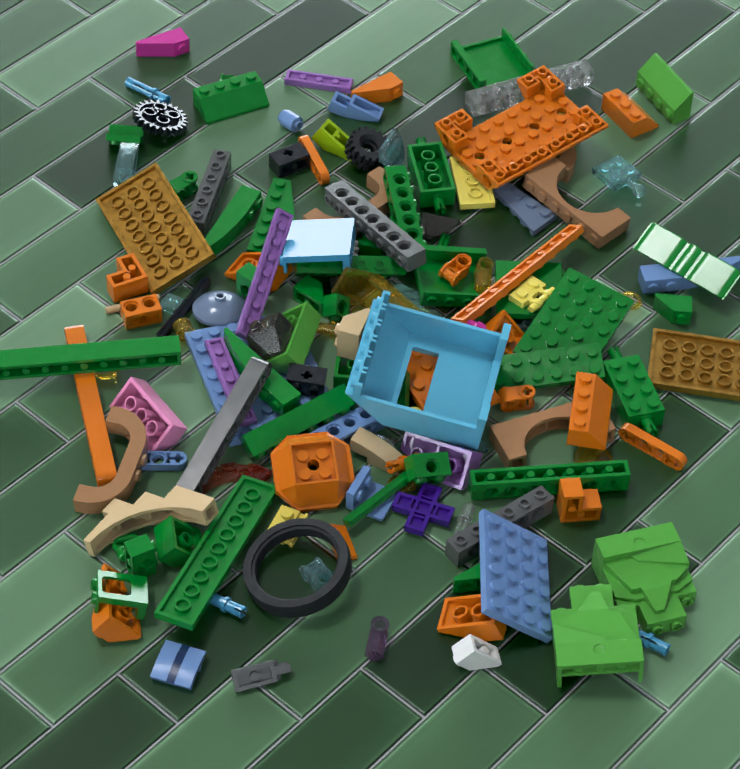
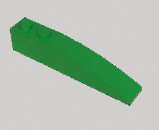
(234, 218)
(276, 391)

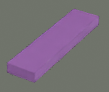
(318, 81)

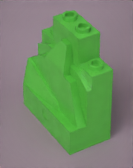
(648, 571)
(595, 635)

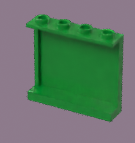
(491, 60)
(550, 274)
(437, 290)

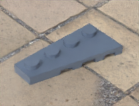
(528, 210)

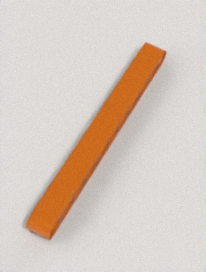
(92, 415)

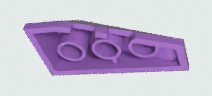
(460, 458)

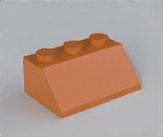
(627, 113)

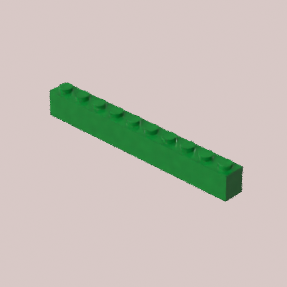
(90, 357)

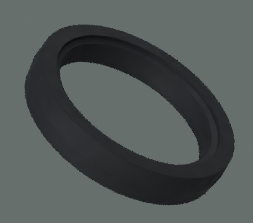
(312, 603)

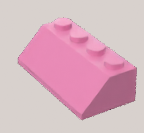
(160, 422)

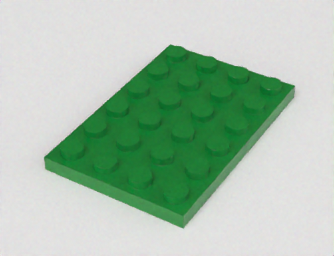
(576, 314)

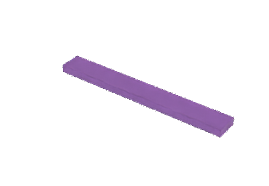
(265, 271)

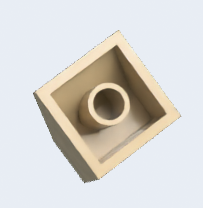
(350, 333)

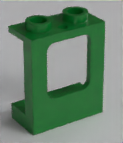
(138, 588)

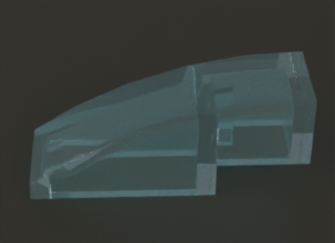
(125, 162)

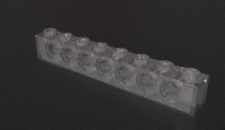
(508, 93)

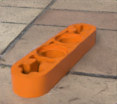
(316, 163)
(671, 456)

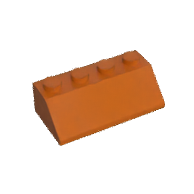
(589, 412)

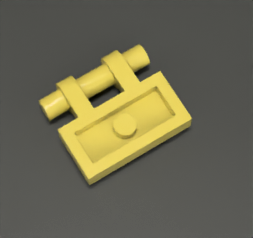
(527, 294)

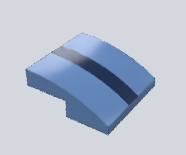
(178, 664)

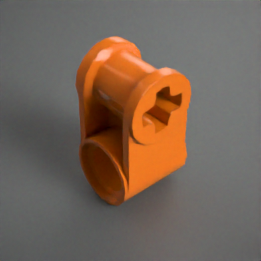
(456, 269)
(515, 398)

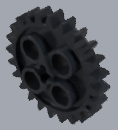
(160, 118)

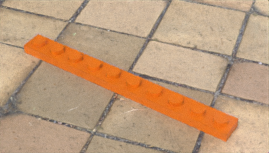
(519, 273)

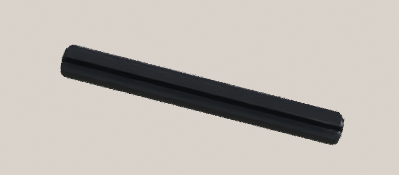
(184, 307)

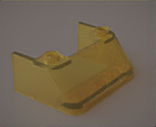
(365, 286)

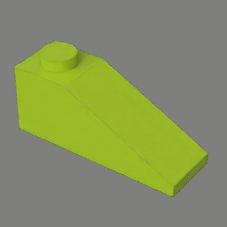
(331, 139)

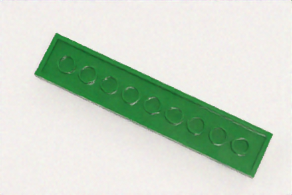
(216, 553)

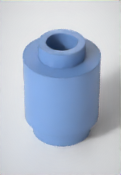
(290, 120)

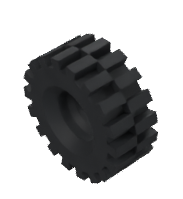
(368, 139)

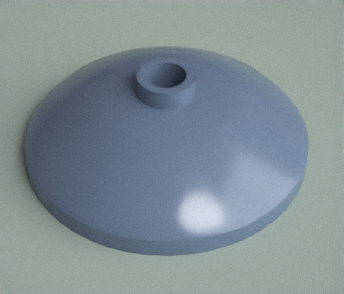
(218, 308)

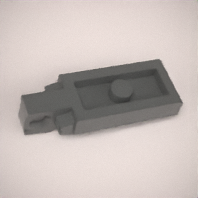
(258, 674)

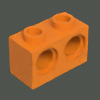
(141, 311)

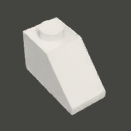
(475, 654)

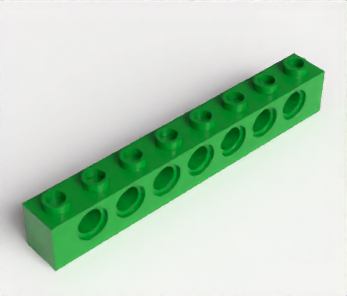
(518, 481)

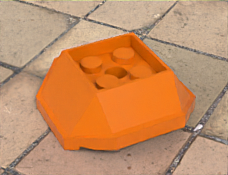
(306, 488)

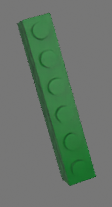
(296, 420)

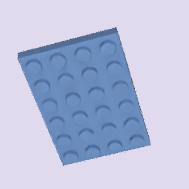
(514, 576)

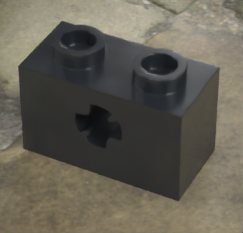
(289, 160)
(307, 379)

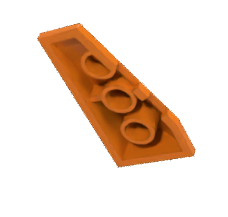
(115, 621)

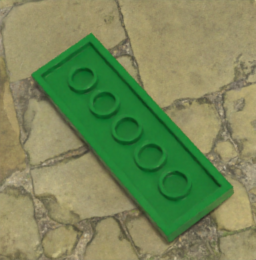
(549, 366)

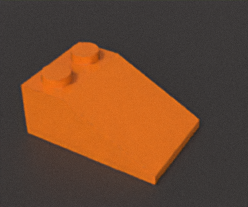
(253, 258)
(464, 617)

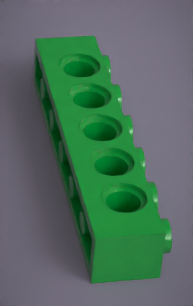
(401, 201)
(380, 265)

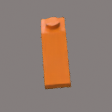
(381, 89)

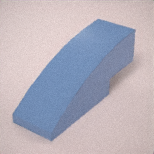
(355, 108)

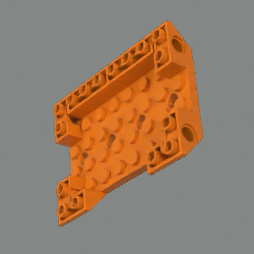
(528, 146)

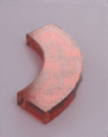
(232, 472)

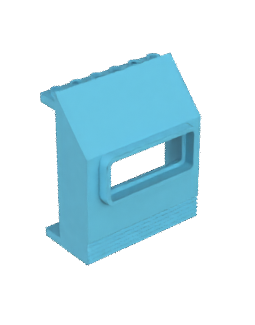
(460, 383)

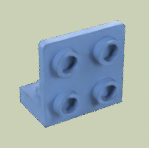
(362, 490)

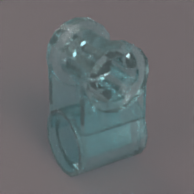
(315, 573)

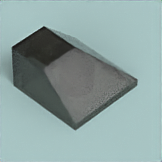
(436, 225)

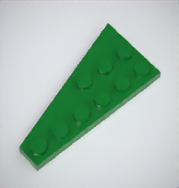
(278, 196)

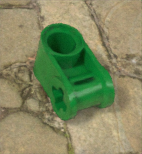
(184, 184)

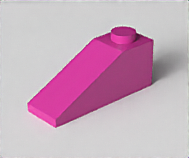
(165, 44)

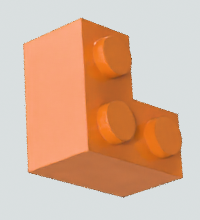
(128, 280)
(577, 504)

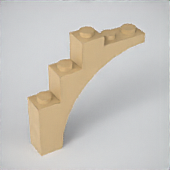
(148, 510)

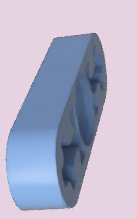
(164, 466)

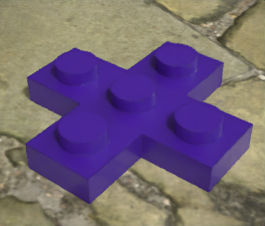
(423, 509)

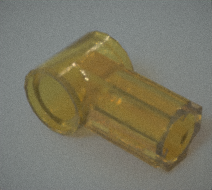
(483, 274)

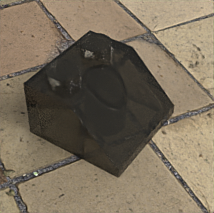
(269, 335)

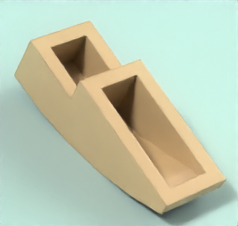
(374, 448)

